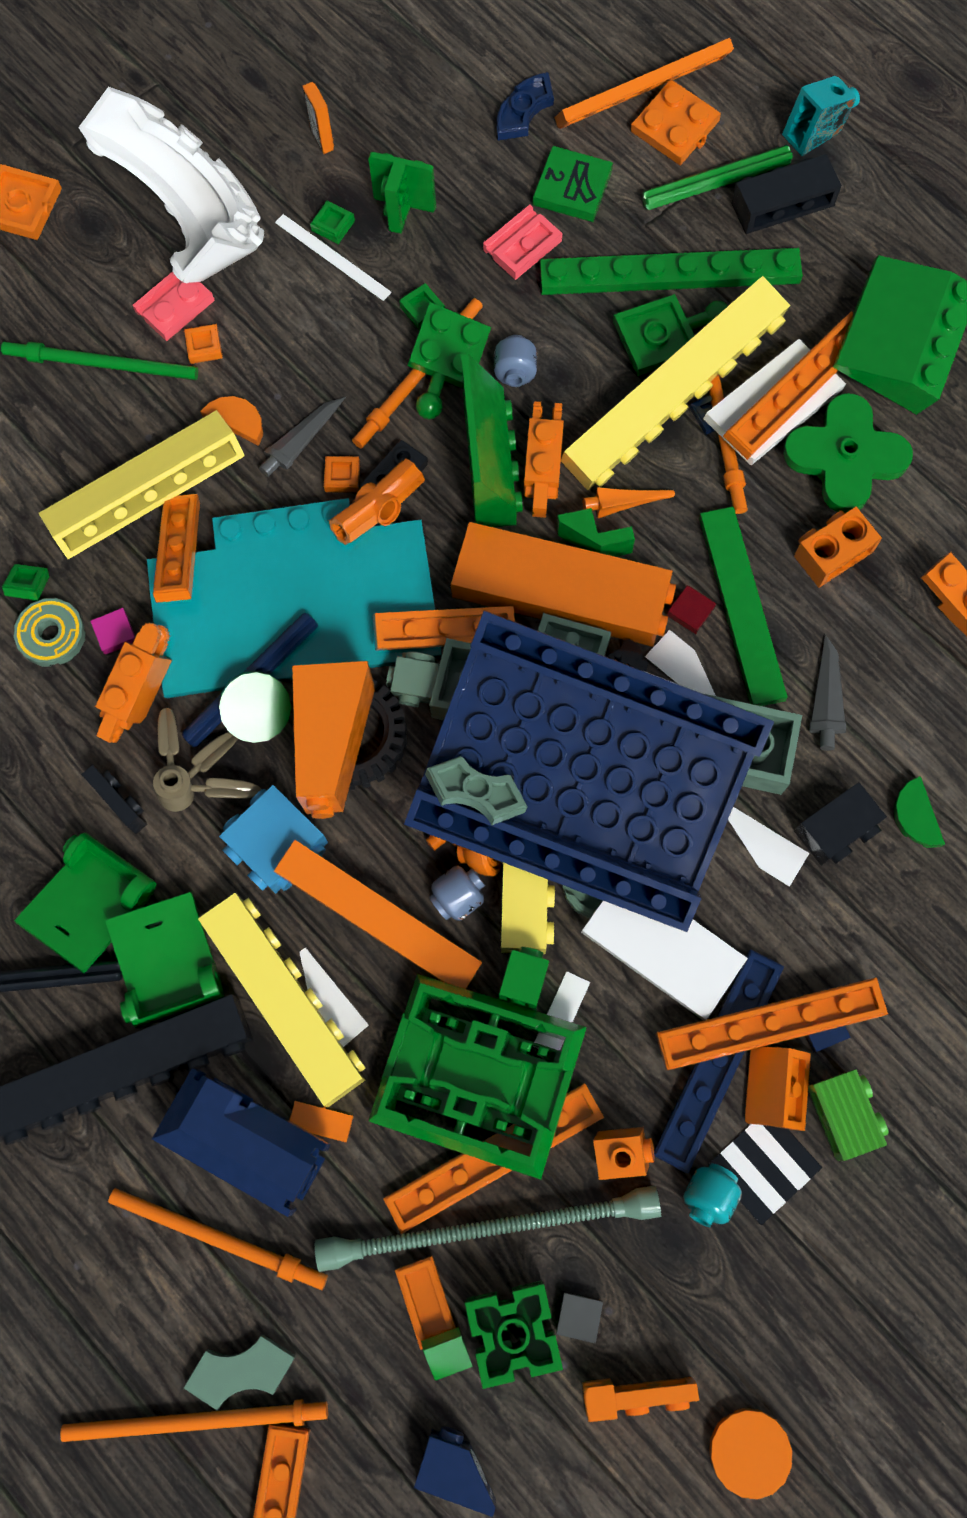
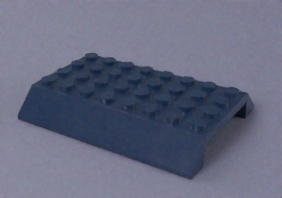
(614, 767)

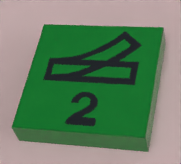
(572, 183)

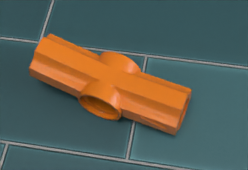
(377, 502)

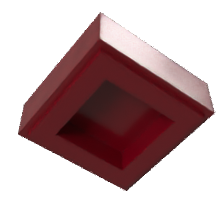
(691, 609)

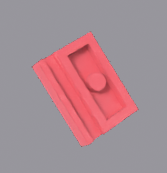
(522, 242)
(172, 305)

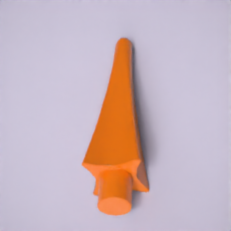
(614, 500)

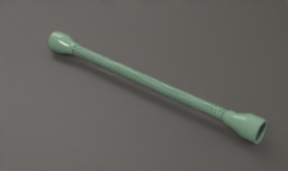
(337, 1252)

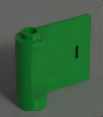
(164, 966)

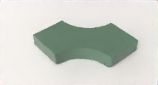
(460, 784)
(223, 1375)

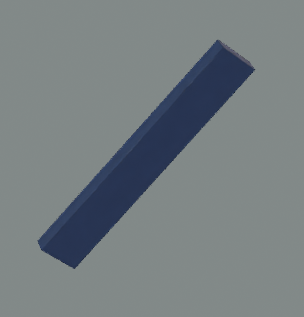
(711, 1078)

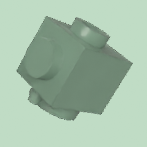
(413, 678)

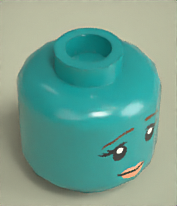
(712, 1195)

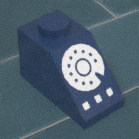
(454, 1472)

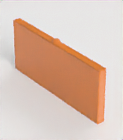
(322, 1121)

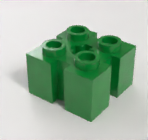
(499, 1355)

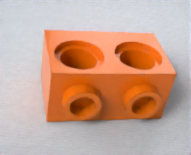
(840, 550)

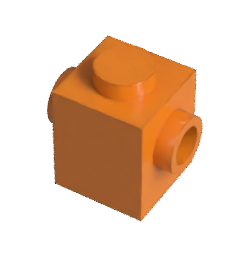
(610, 1154)

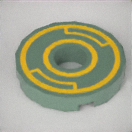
(36, 619)

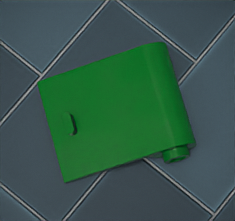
(80, 899)

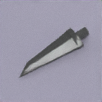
(293, 443)
(828, 707)

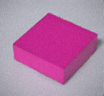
(113, 631)

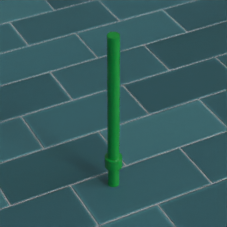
(37, 353)

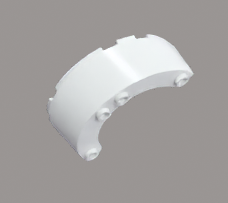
(196, 190)

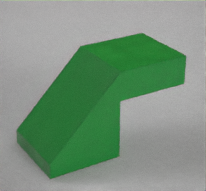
(581, 531)

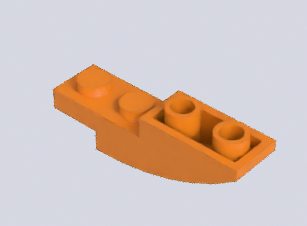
(949, 584)

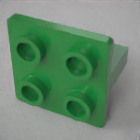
(401, 186)

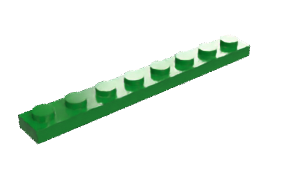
(669, 271)

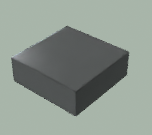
(579, 1317)

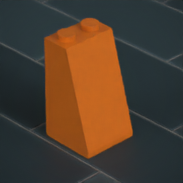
(329, 725)

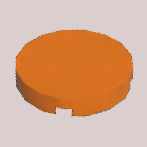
(750, 1453)

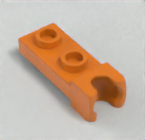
(605, 1399)

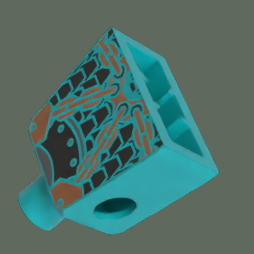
(819, 113)

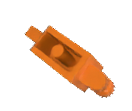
(133, 682)

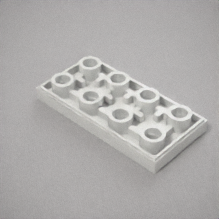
(746, 395)
(685, 965)

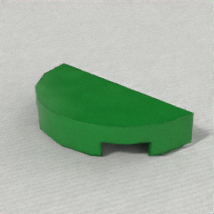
(915, 815)

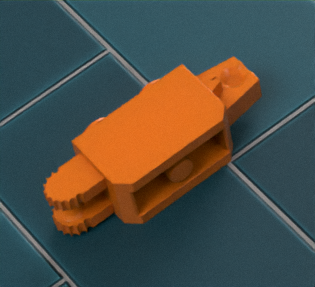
(543, 458)

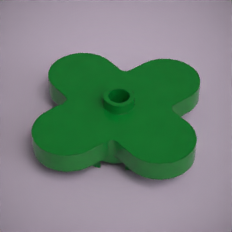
(847, 453)

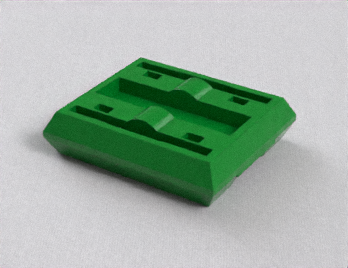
(478, 1075)

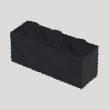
(786, 193)

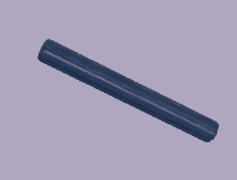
(266, 663)

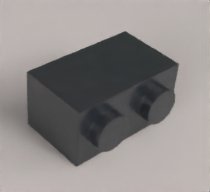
(840, 824)

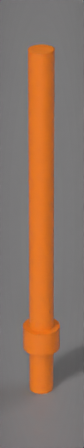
(379, 417)
(734, 477)
(287, 1266)

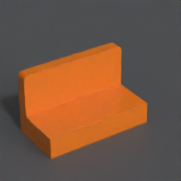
(778, 1087)

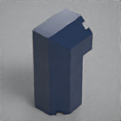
(241, 1142)

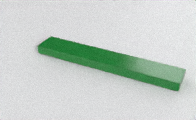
(742, 607)

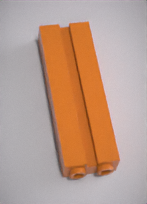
(564, 582)

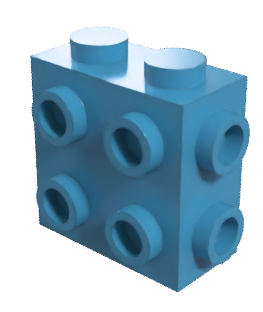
(265, 834)

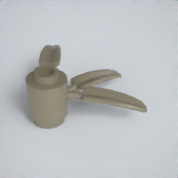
(174, 783)

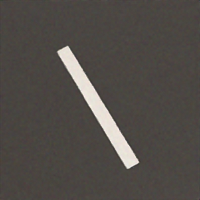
(333, 257)

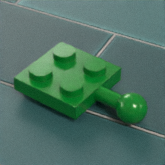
(659, 330)
(438, 352)

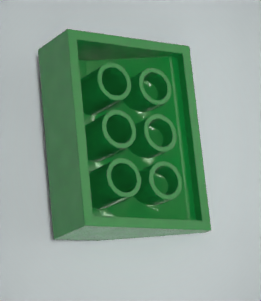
(905, 332)
(490, 447)

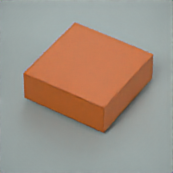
(203, 343)
(342, 473)

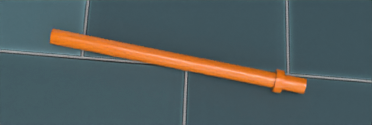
(294, 1413)

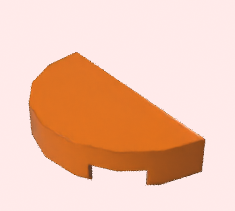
(239, 415)

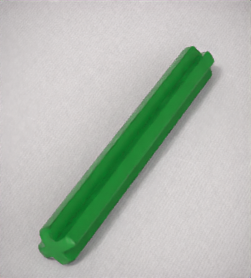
(717, 177)

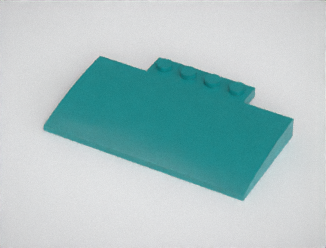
(273, 571)

